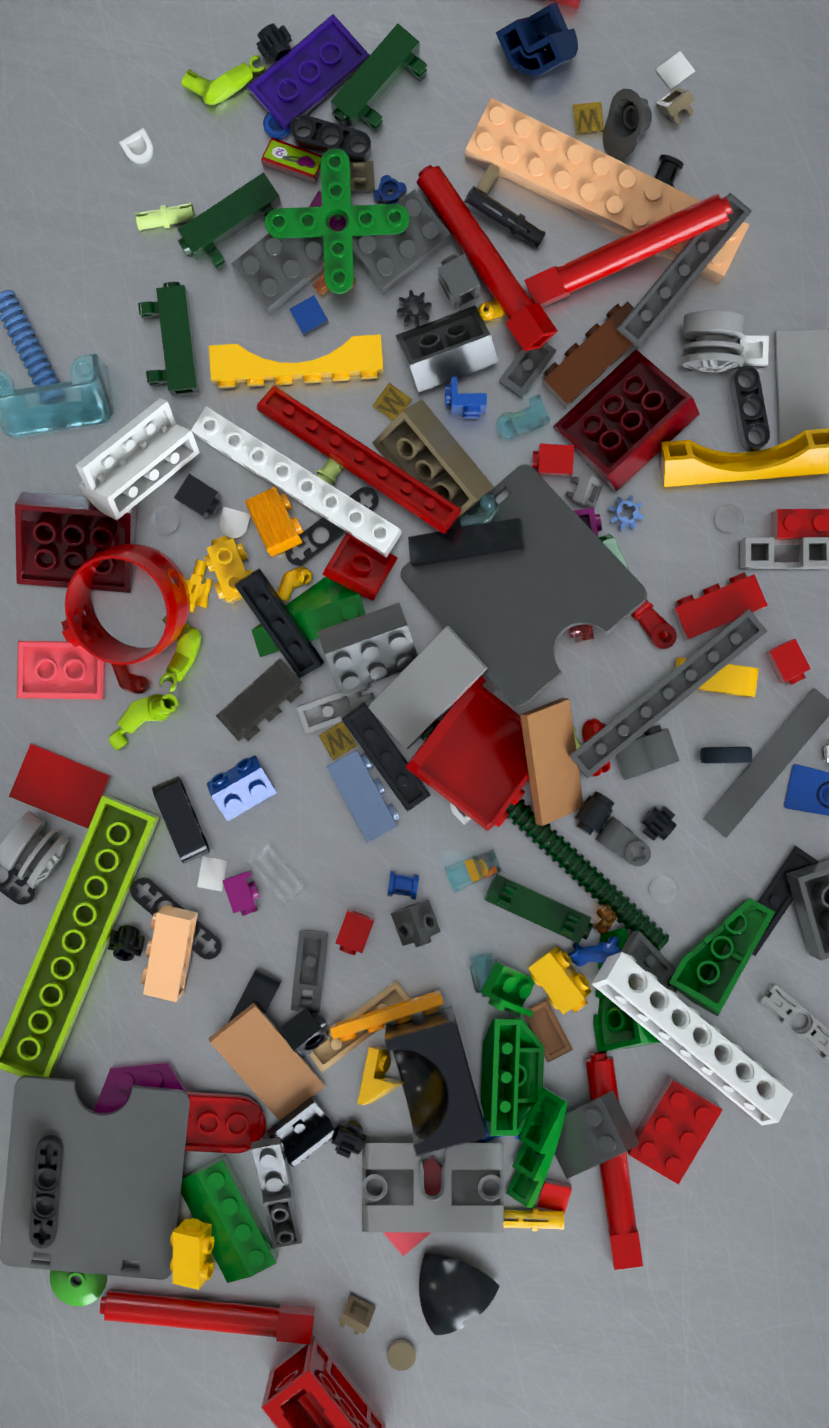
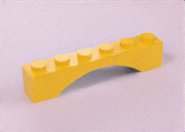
(355, 357)
(691, 464)

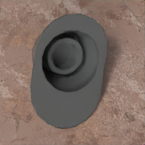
(626, 121)

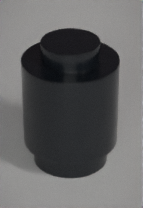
(594, 813)

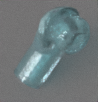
(484, 515)

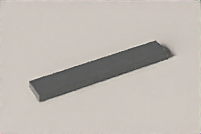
(680, 276)
(769, 763)

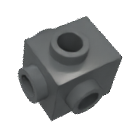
(416, 923)

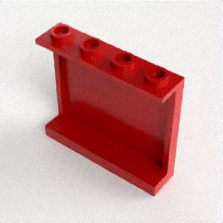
(476, 757)

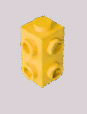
(227, 561)
(560, 981)
(192, 1253)

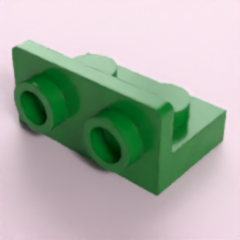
(508, 989)

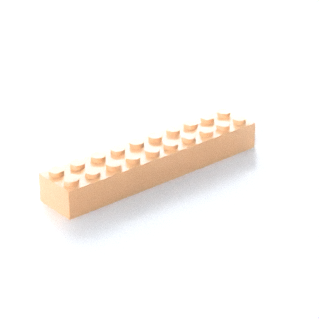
(582, 178)

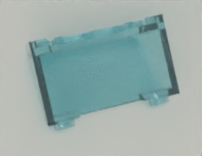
(58, 406)

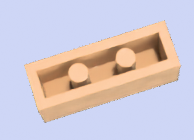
(169, 953)

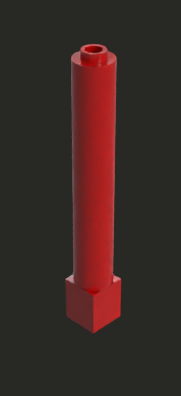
(665, 233)
(526, 320)
(615, 1176)
(285, 1323)

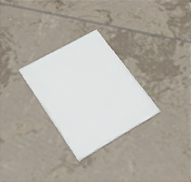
(675, 70)
(212, 873)

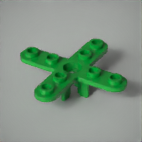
(336, 202)

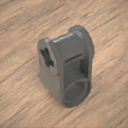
(620, 840)

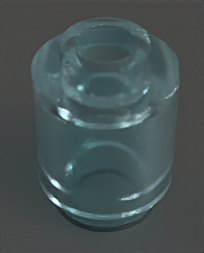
(480, 969)

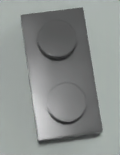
(526, 368)

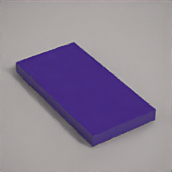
(309, 72)

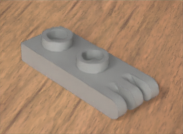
(331, 708)

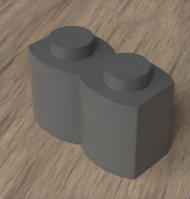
(647, 753)

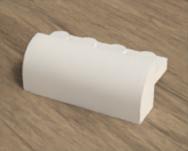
(136, 460)

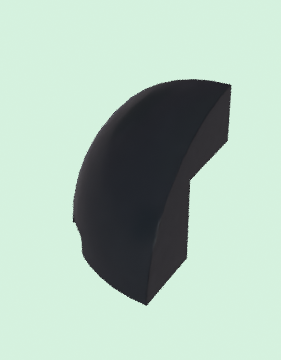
(452, 1292)

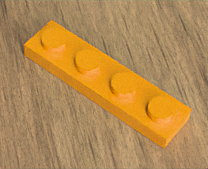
(375, 1020)

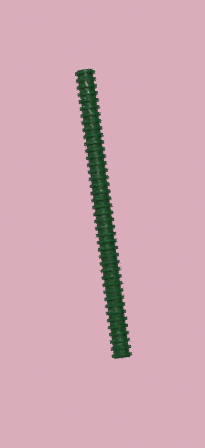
(582, 871)

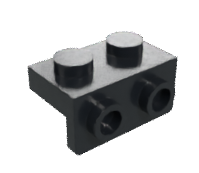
(303, 1131)

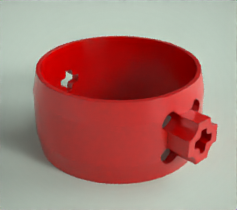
(80, 628)

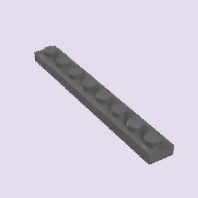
(668, 693)

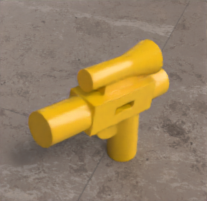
(197, 590)

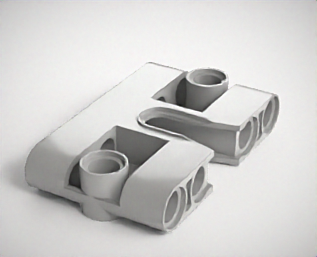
(456, 1208)

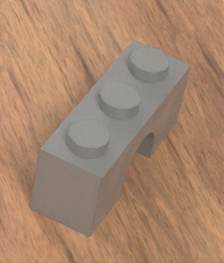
(784, 554)

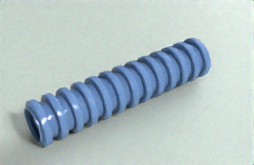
(25, 341)

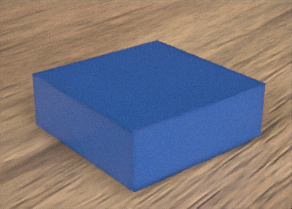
(308, 315)

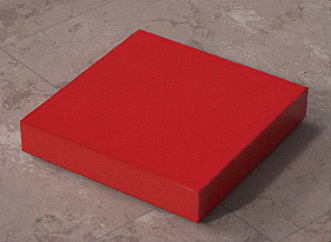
(359, 567)

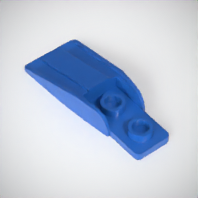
(808, 790)

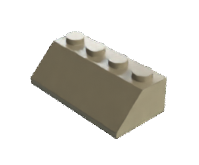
(431, 455)

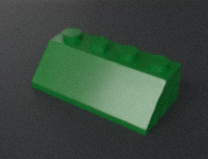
(239, 1236)

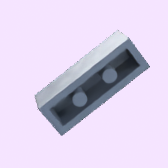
(363, 795)

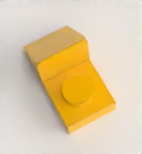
(374, 1082)

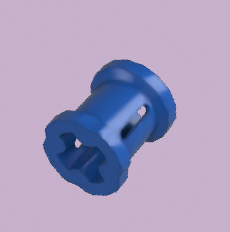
(403, 885)

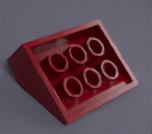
(626, 419)
(62, 533)

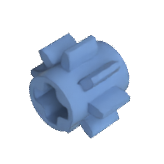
(627, 505)

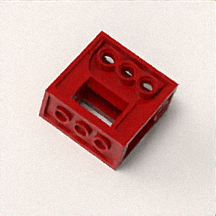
(315, 1393)

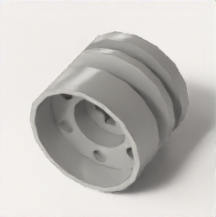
(713, 338)
(31, 850)

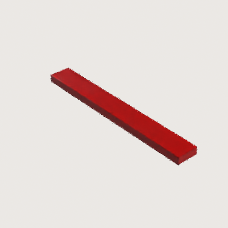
(359, 459)

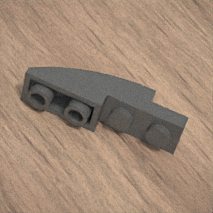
(276, 1192)

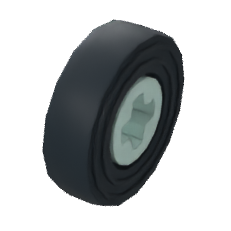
(726, 754)

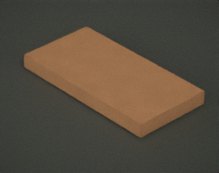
(551, 771)
(266, 1061)

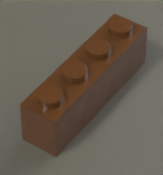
(590, 359)

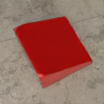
(554, 1195)

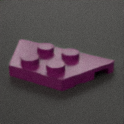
(122, 1078)

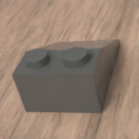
(594, 1135)

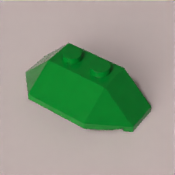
(510, 1076)

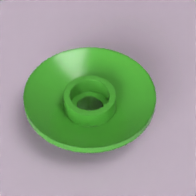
(73, 1294)

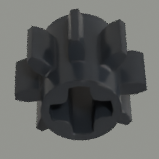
(274, 41)
(419, 301)
(658, 823)
(126, 943)
(349, 1139)

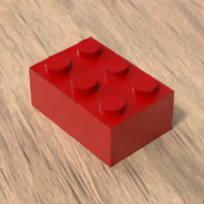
(674, 1129)

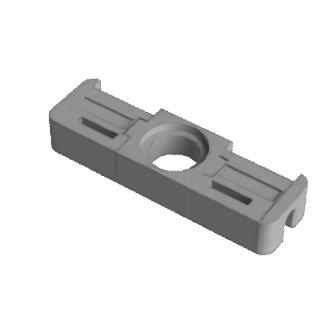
(786, 1007)

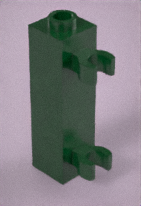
(375, 76)
(227, 218)
(177, 339)
(538, 908)

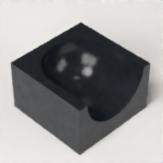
(436, 1081)

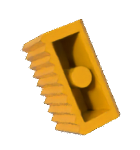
(274, 522)

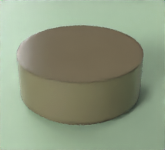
(401, 1354)

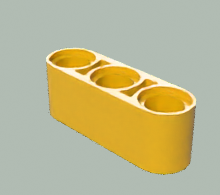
(731, 680)

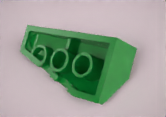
(314, 610)
(717, 962)
(612, 1025)

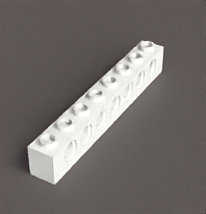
(296, 482)
(763, 1105)

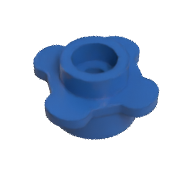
(389, 183)

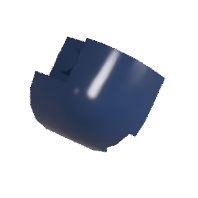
(538, 41)

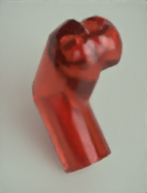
(129, 681)

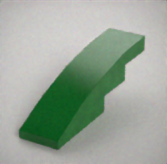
(538, 1147)

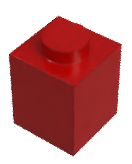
(554, 460)
(788, 662)
(354, 932)

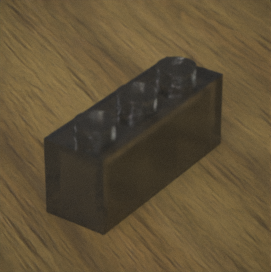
(261, 701)

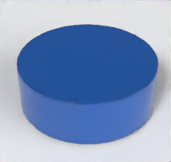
(273, 129)

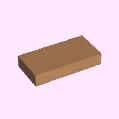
(548, 1030)

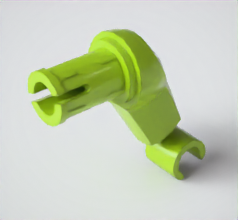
(225, 85)
(184, 656)
(152, 708)

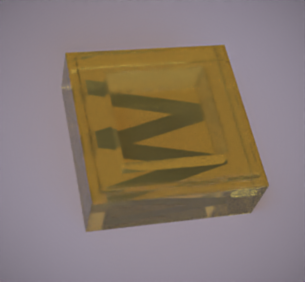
(588, 118)
(392, 402)
(337, 740)

